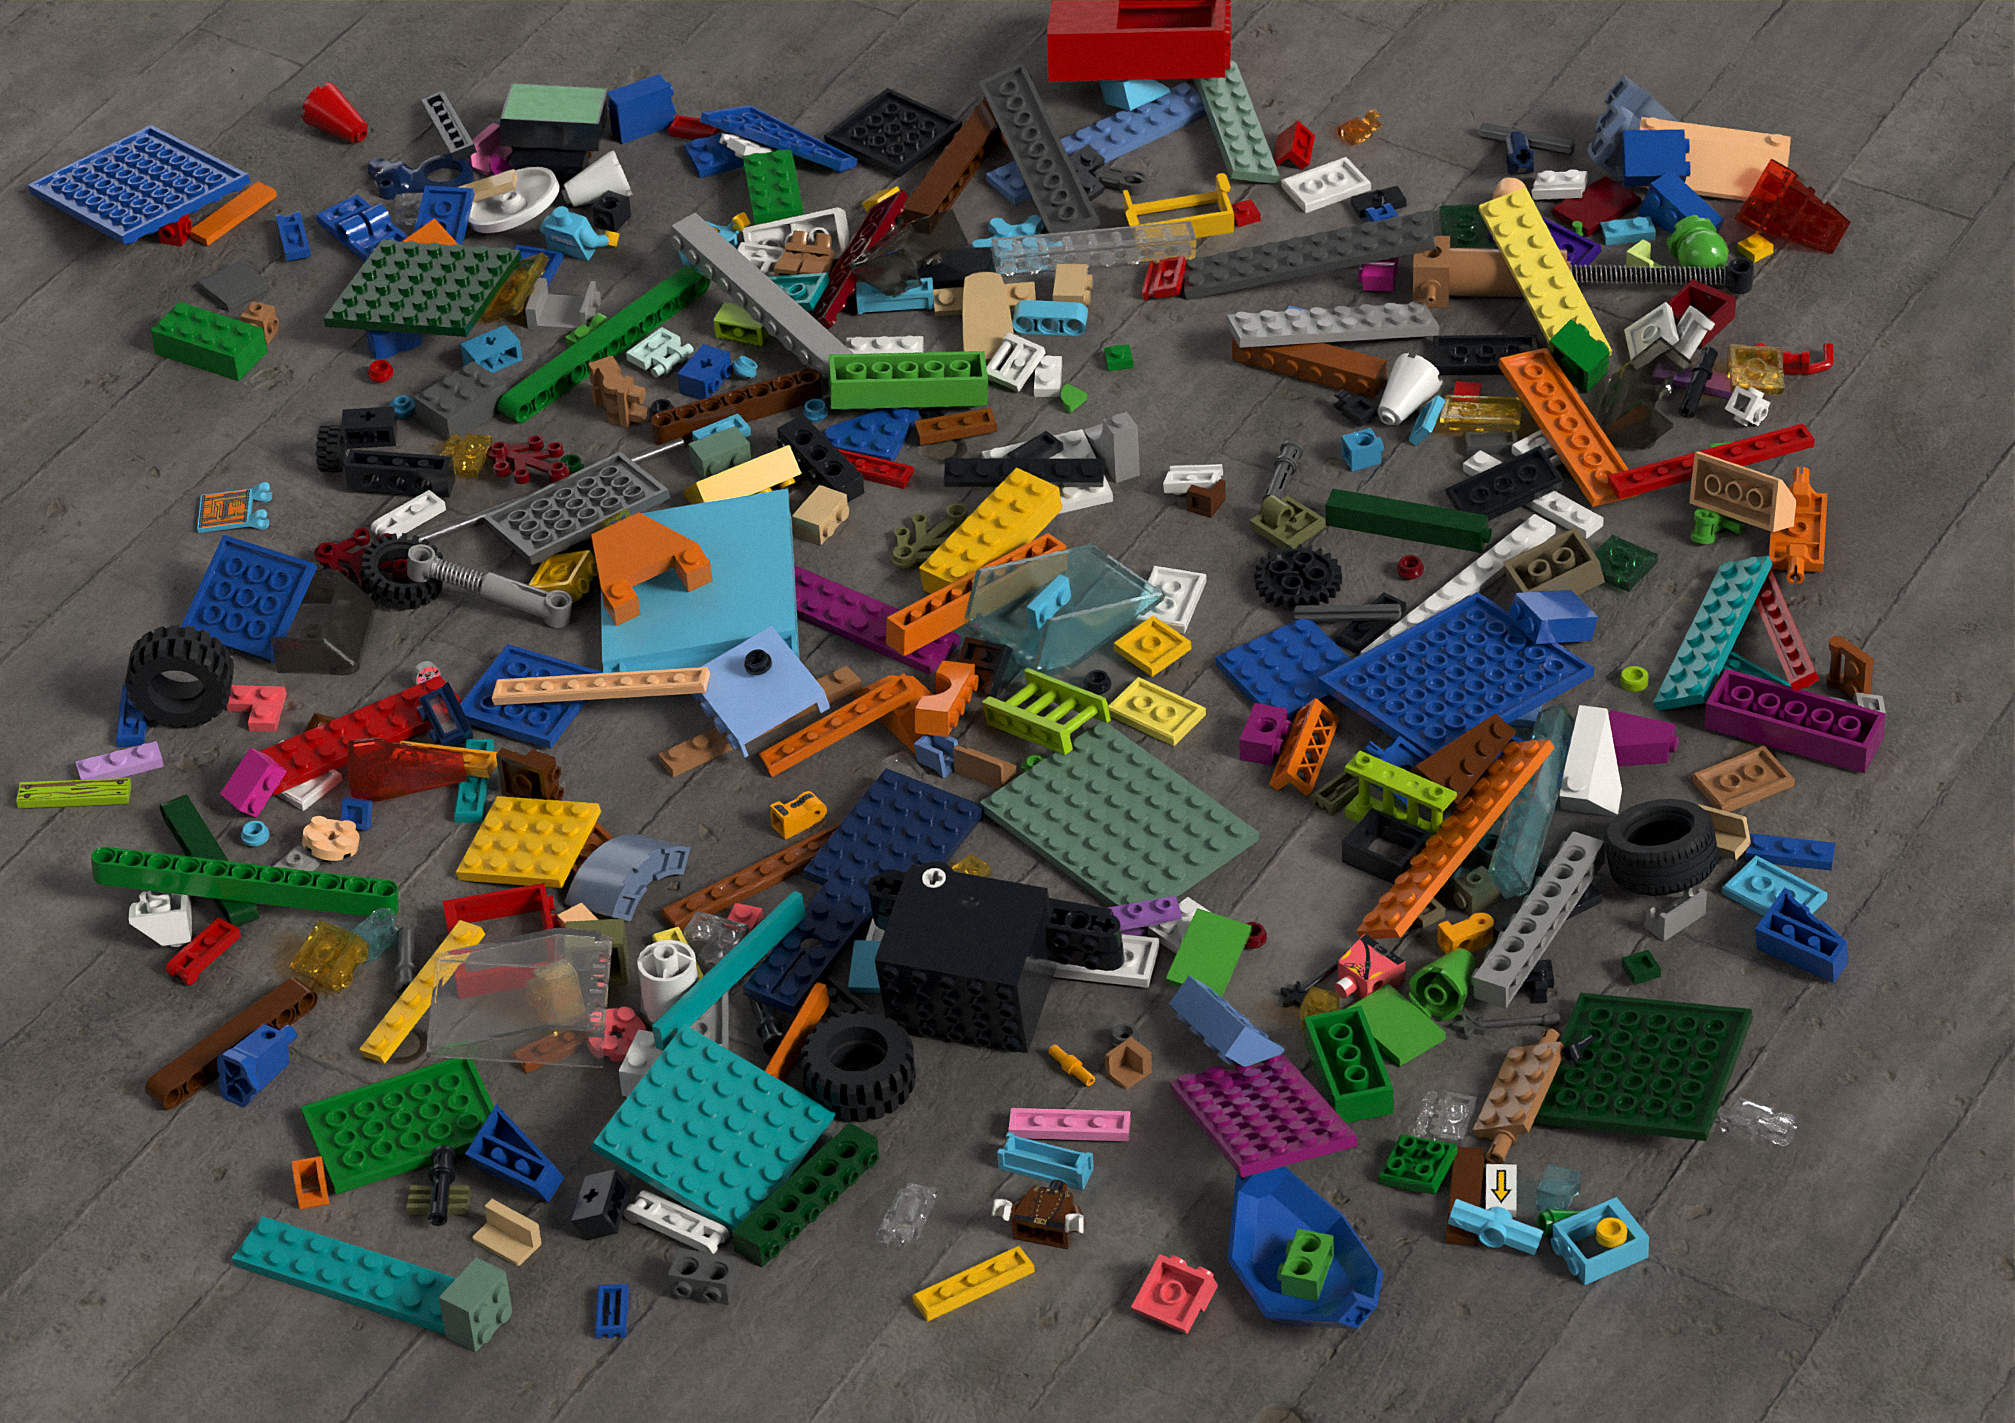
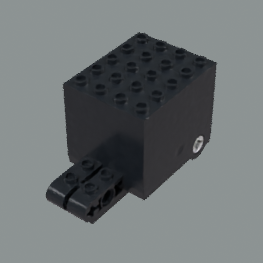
(979, 952)

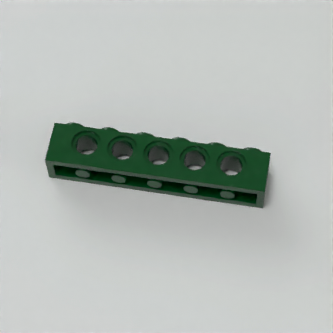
(805, 1195)

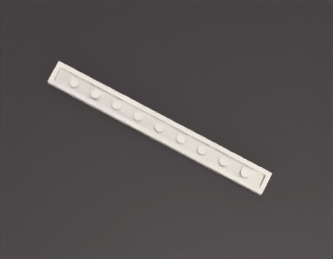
(1476, 576)

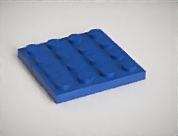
(249, 596)
(1284, 666)
(528, 722)

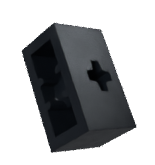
(370, 427)
(600, 1204)

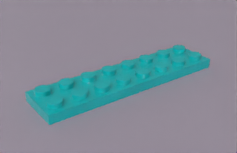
(1713, 633)
(344, 1272)

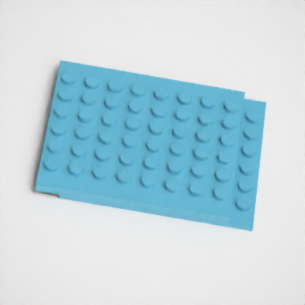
(750, 590)

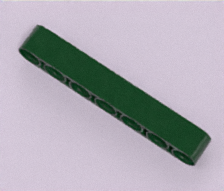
(199, 842)

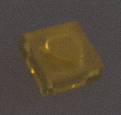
(973, 866)

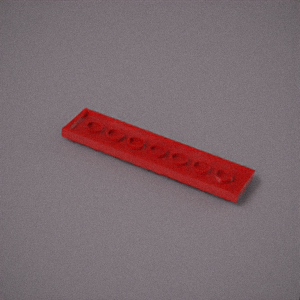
(326, 745)

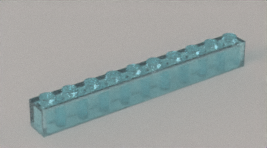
(1532, 808)

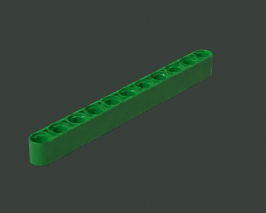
(605, 341)
(242, 882)

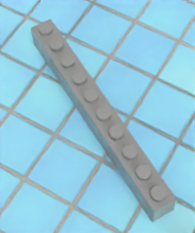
(756, 293)

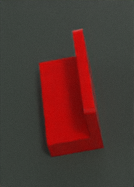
(1295, 144)

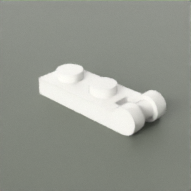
(409, 515)

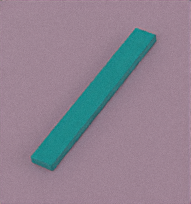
(729, 969)

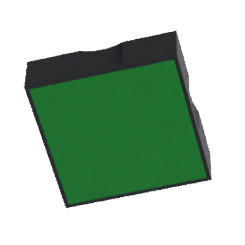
(553, 117)

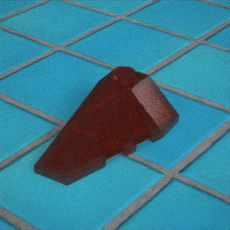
(391, 770)

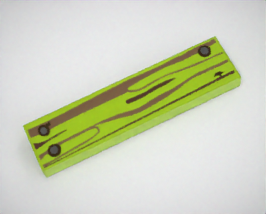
(74, 793)

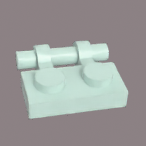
(654, 349)

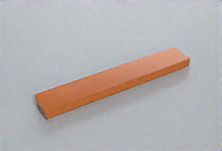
(838, 725)

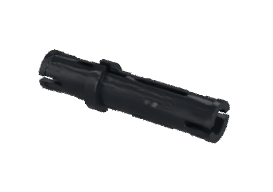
(1701, 374)

